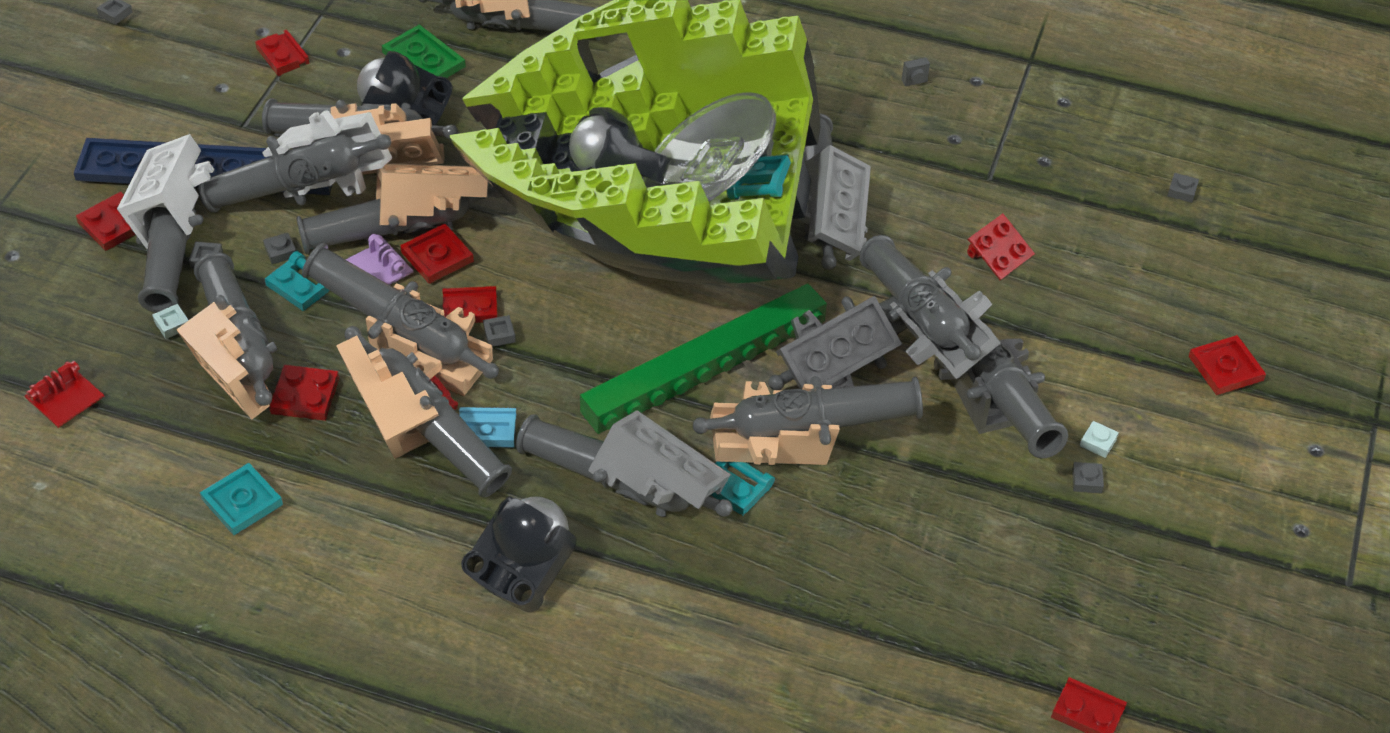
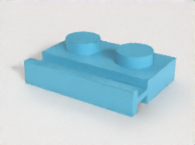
(492, 425)

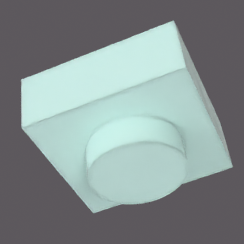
(170, 320)
(1099, 439)

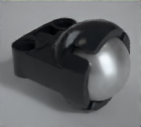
(400, 82)
(610, 140)
(521, 551)

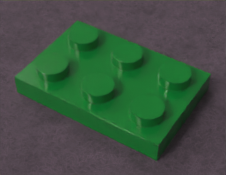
(426, 52)

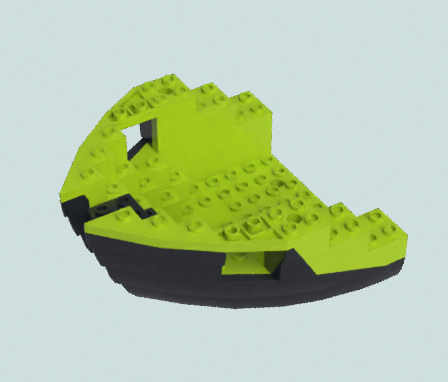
(680, 66)

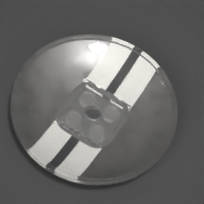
(718, 143)

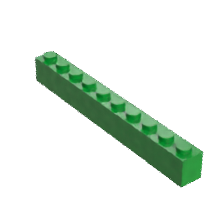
(699, 359)

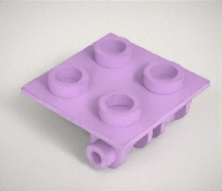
(381, 261)

